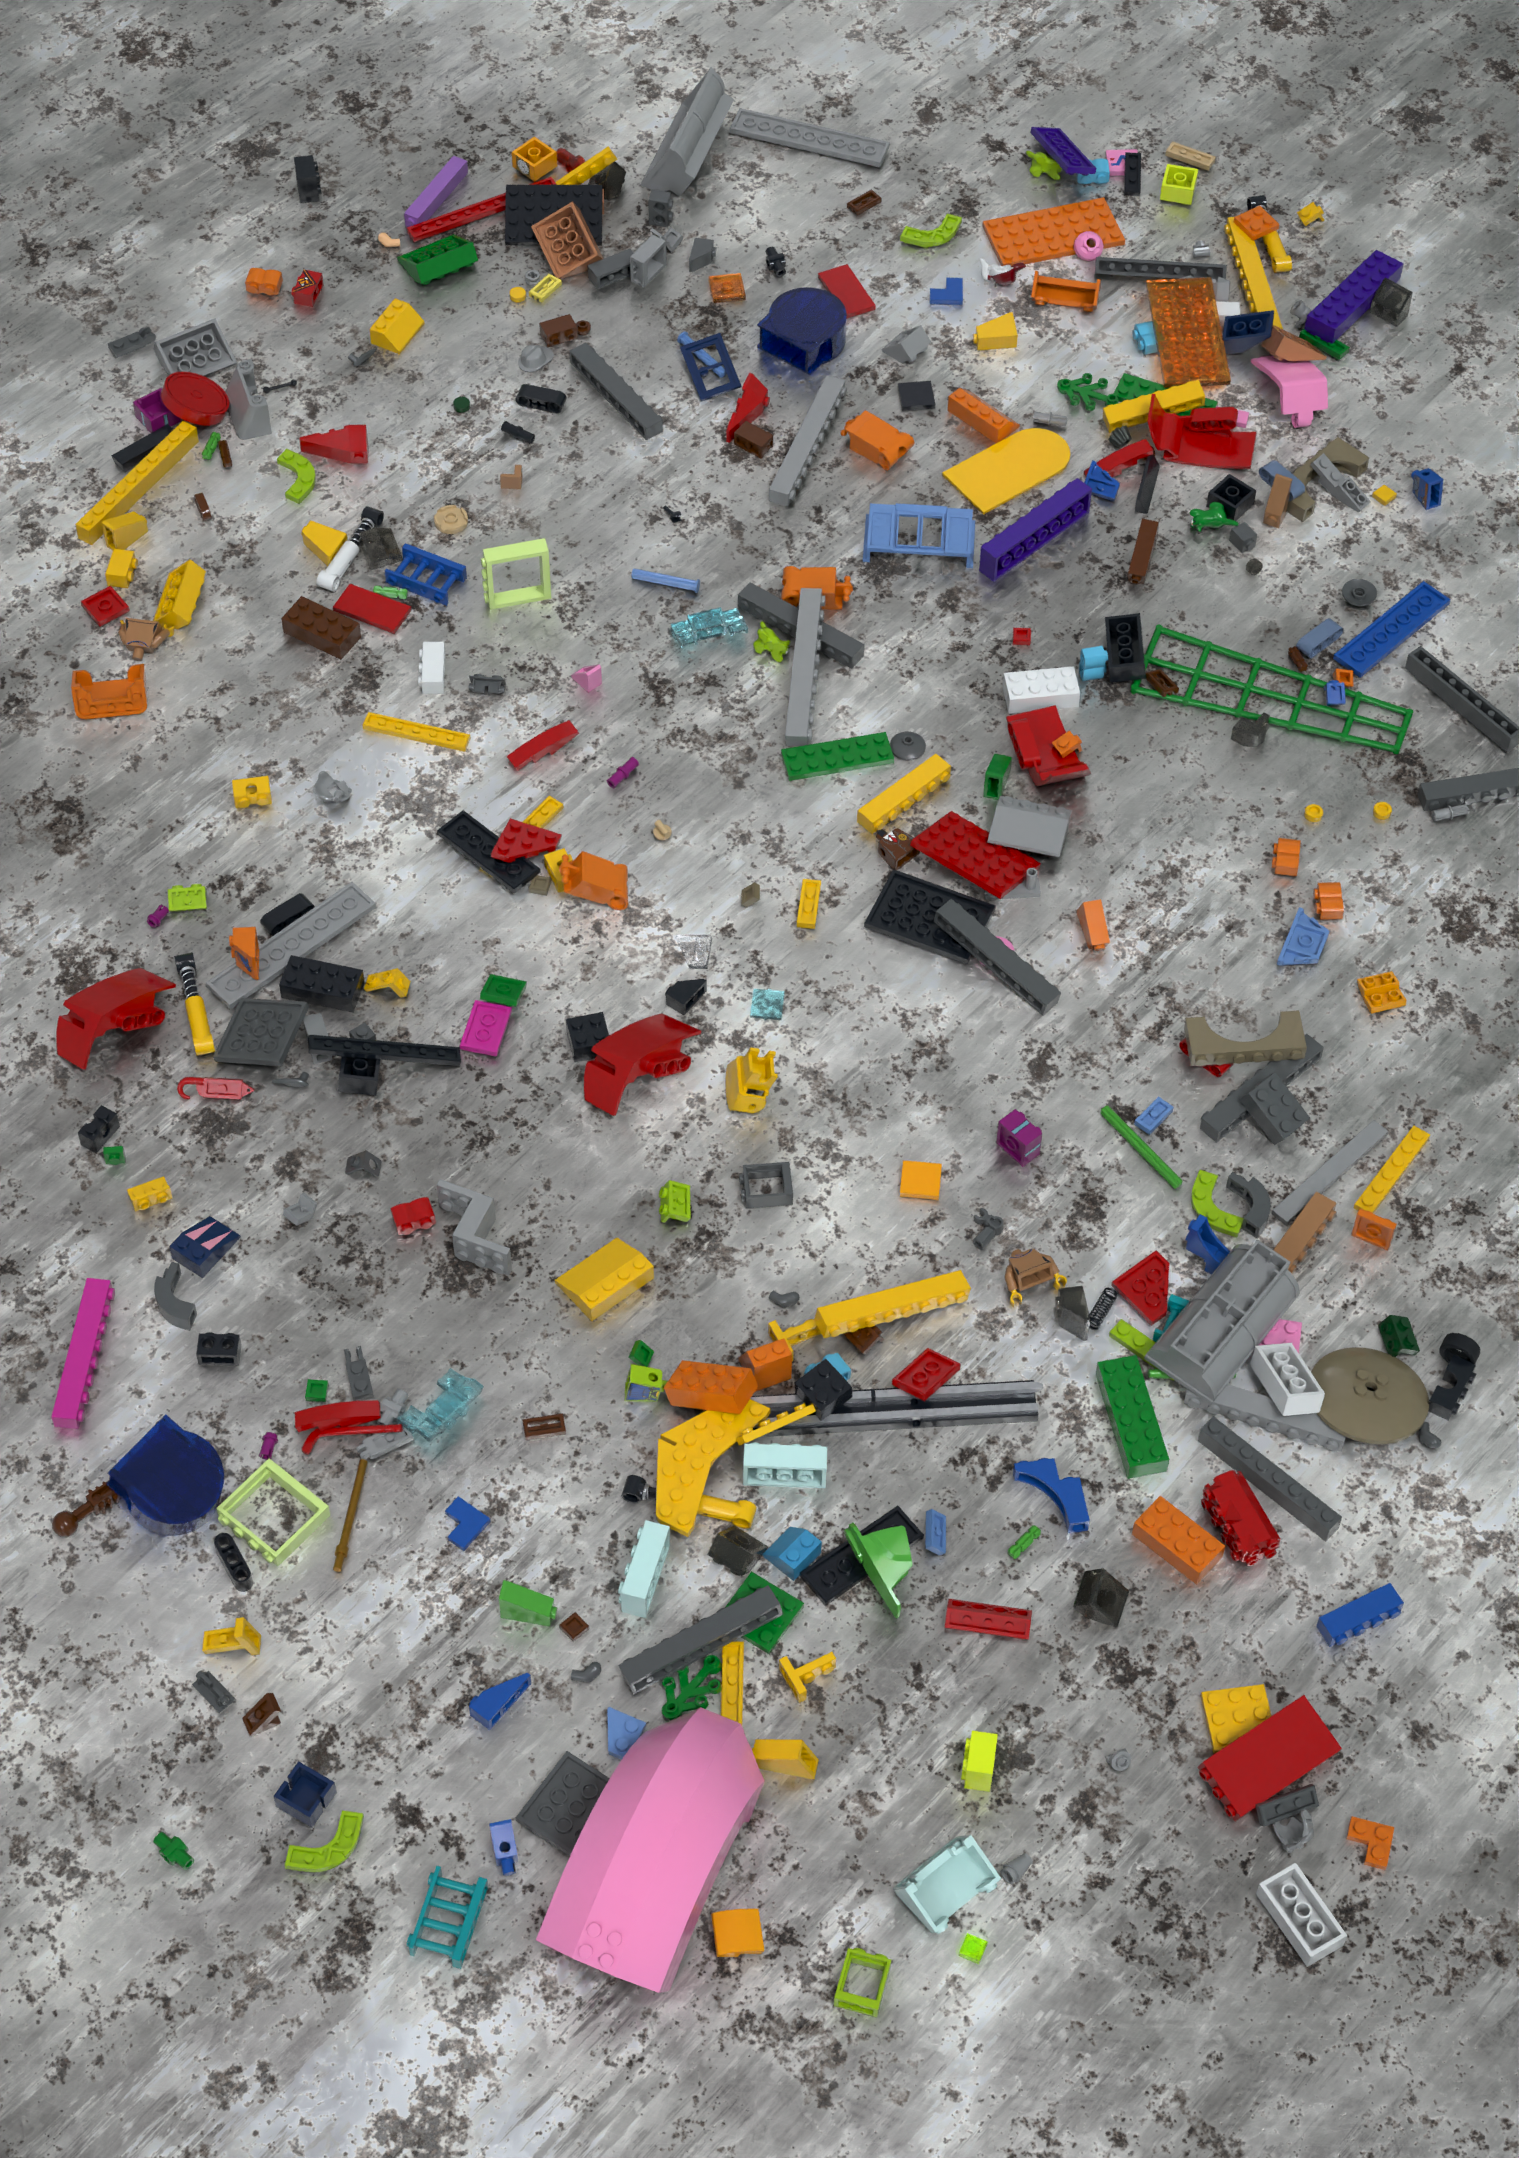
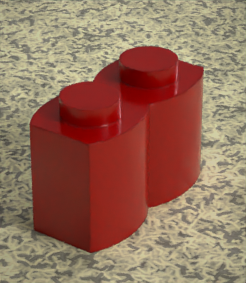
(413, 1216)

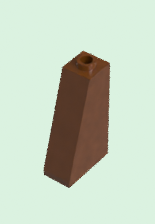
(1143, 551)

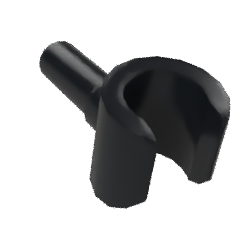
(675, 516)

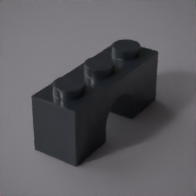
(1445, 1401)

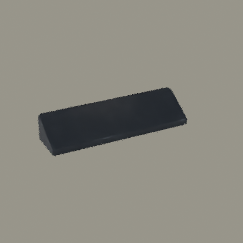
(1147, 485)

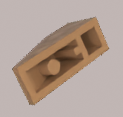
(1278, 501)

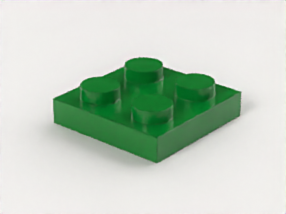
(503, 990)

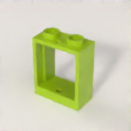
(855, 2002)

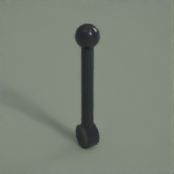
(267, 389)

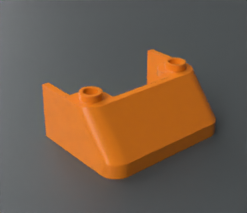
(1065, 292)

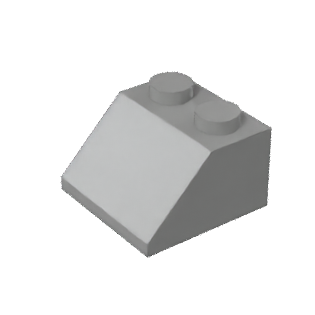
(907, 344)

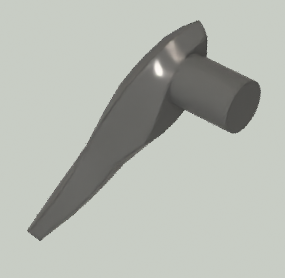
(358, 361)
(294, 1082)

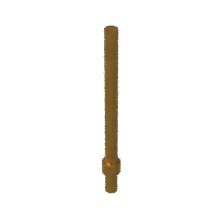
(342, 1549)

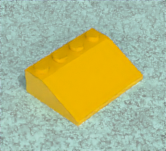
(606, 1278)

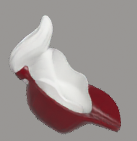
(1000, 274)

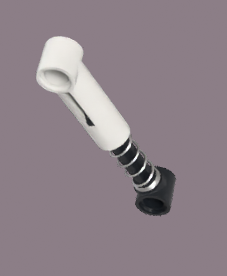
(331, 576)

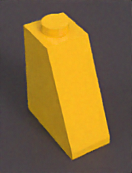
(996, 333)
(124, 530)
(323, 540)
(785, 1757)

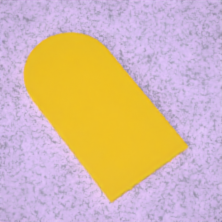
(1009, 467)

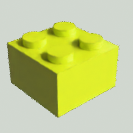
(1179, 184)
(979, 1761)

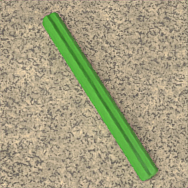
(1162, 1168)

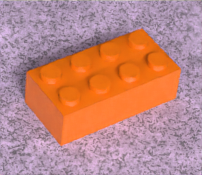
(711, 1387)
(1178, 1540)

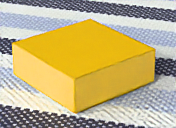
(1384, 495)

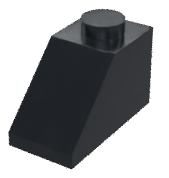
(685, 994)

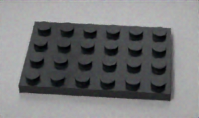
(533, 203)
(908, 913)

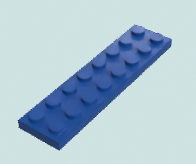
(1391, 629)

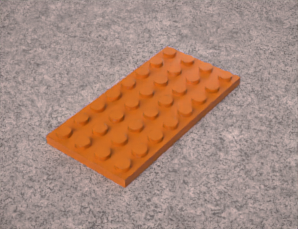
(1051, 231)

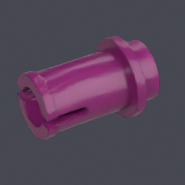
(154, 920)
(268, 1445)

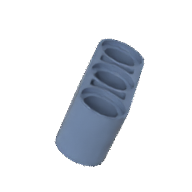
(1268, 474)
(1319, 638)

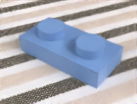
(1154, 1115)
(935, 1532)

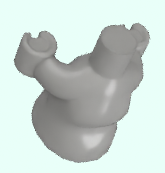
(1301, 311)

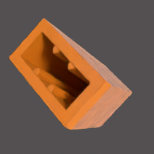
(1093, 924)

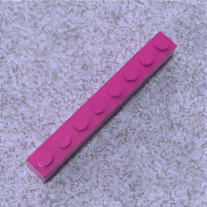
(82, 1353)

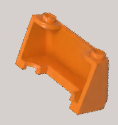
(109, 697)

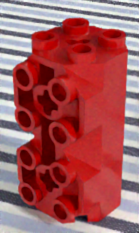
(1241, 1517)

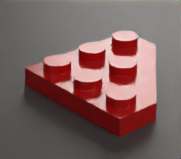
(524, 840)
(1146, 1287)

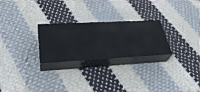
(1132, 174)

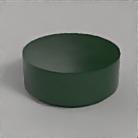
(461, 404)

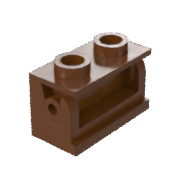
(558, 330)
(753, 439)

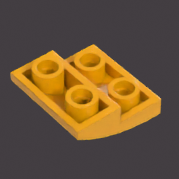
(1381, 992)
(737, 1932)

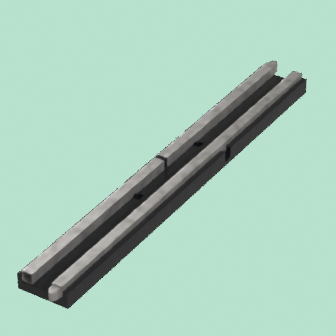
(900, 1410)

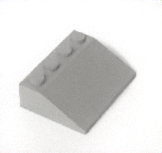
(195, 350)
(1029, 826)

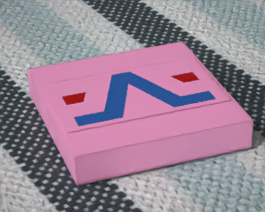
(1116, 161)

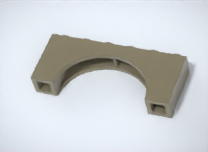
(1345, 459)
(1209, 1048)

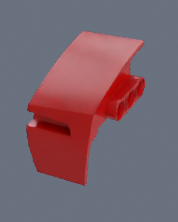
(1201, 438)
(1032, 741)
(113, 1003)
(636, 1050)

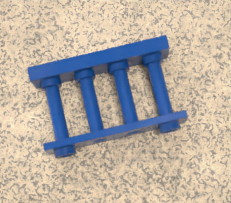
(429, 561)

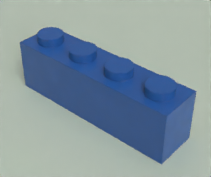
(1360, 1615)

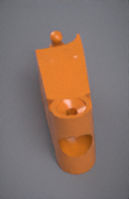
(877, 439)
(815, 577)
(595, 880)

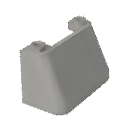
(247, 412)

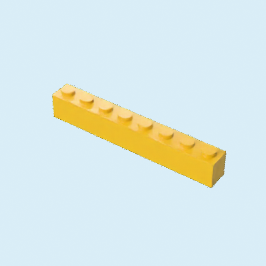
(892, 1304)

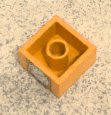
(534, 159)

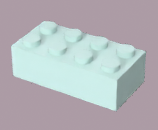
(785, 1465)
(644, 1569)

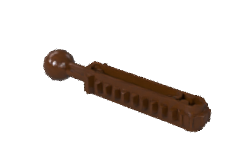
(103, 1497)

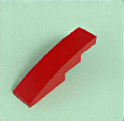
(1124, 458)
(544, 743)
(335, 1414)

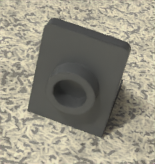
(361, 1161)

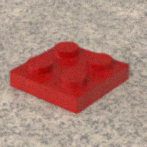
(105, 606)

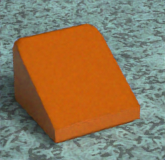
(1344, 676)

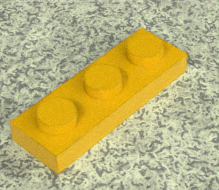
(808, 903)

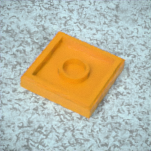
(920, 1180)

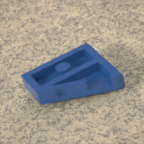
(1101, 482)

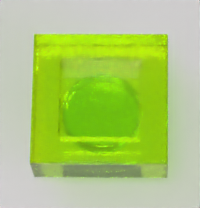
(973, 1948)

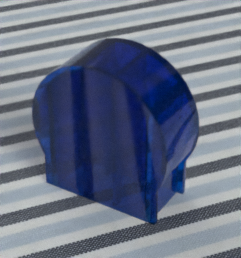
(804, 328)
(170, 1479)

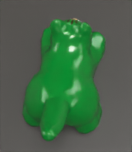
(1214, 517)

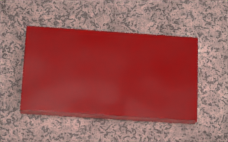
(846, 286)
(372, 608)

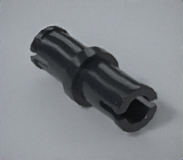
(518, 432)

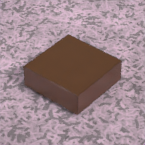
(574, 1626)

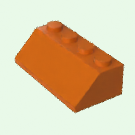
(981, 415)

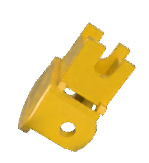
(749, 1073)

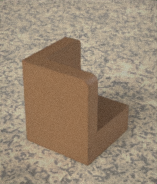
(512, 481)

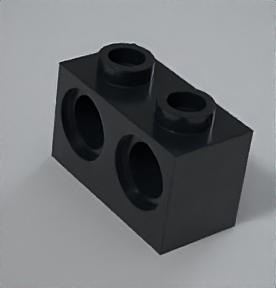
(218, 1353)

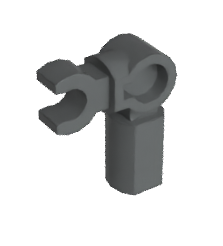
(993, 1227)

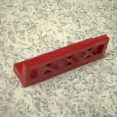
(988, 1619)

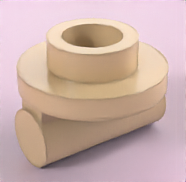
(661, 831)

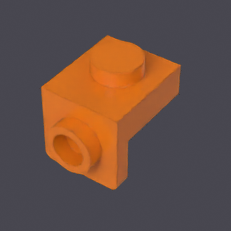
(1067, 743)

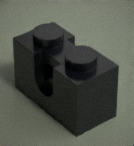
(91, 1134)

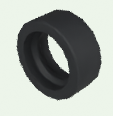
(1455, 1341)

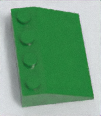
(438, 258)

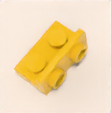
(149, 1194)

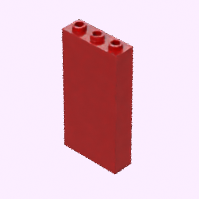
(1269, 1758)

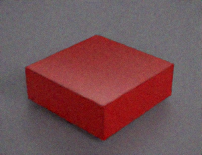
(1021, 636)

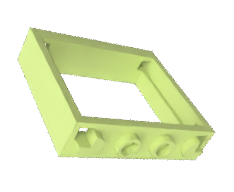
(511, 553)
(290, 1484)

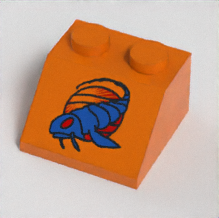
(246, 950)

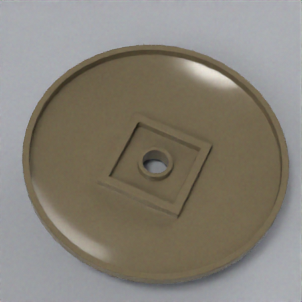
(1371, 1417)

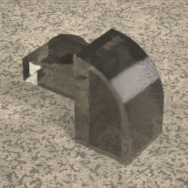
(1250, 733)

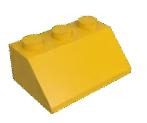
(396, 326)

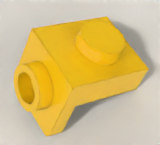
(1310, 213)

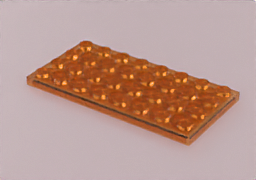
(1187, 331)

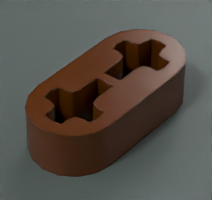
(202, 506)

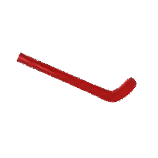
(316, 1434)

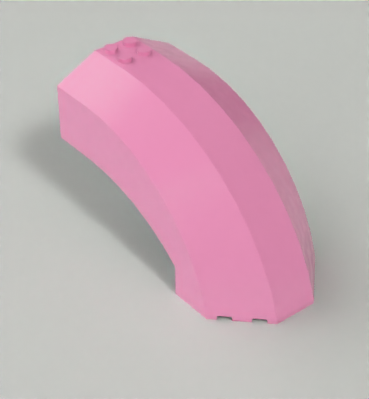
(654, 1849)

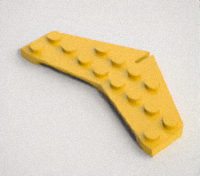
(688, 1455)

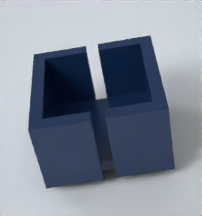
(308, 1794)

